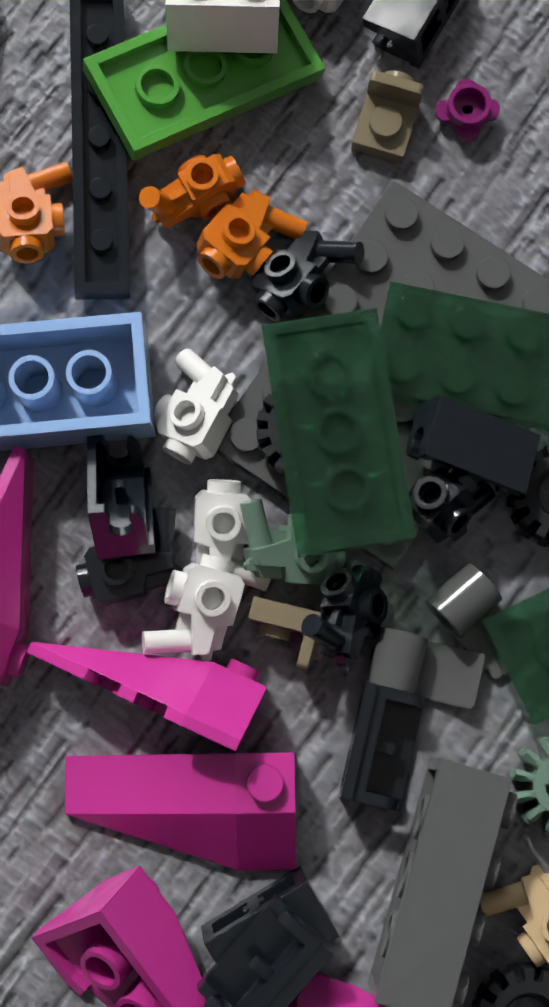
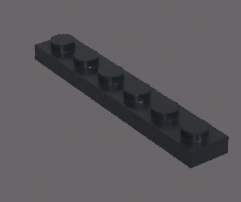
(97, 162)

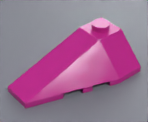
(15, 562)
(189, 692)
(204, 805)
(123, 946)

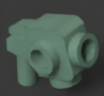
(274, 551)

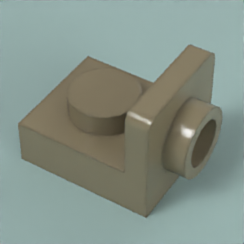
(388, 116)
(280, 622)

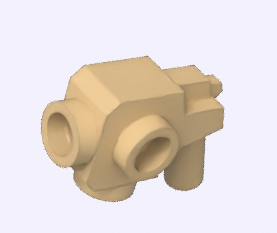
(532, 901)

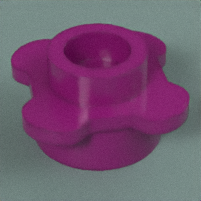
(470, 95)

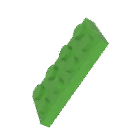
(171, 95)

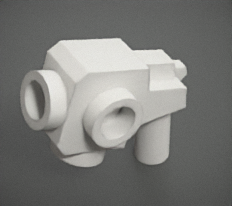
(197, 419)
(221, 528)
(206, 603)

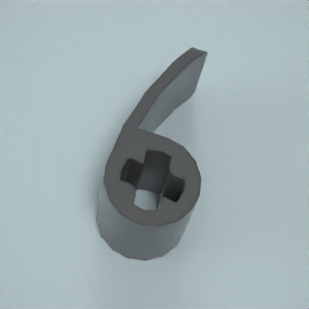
(462, 605)
(426, 668)

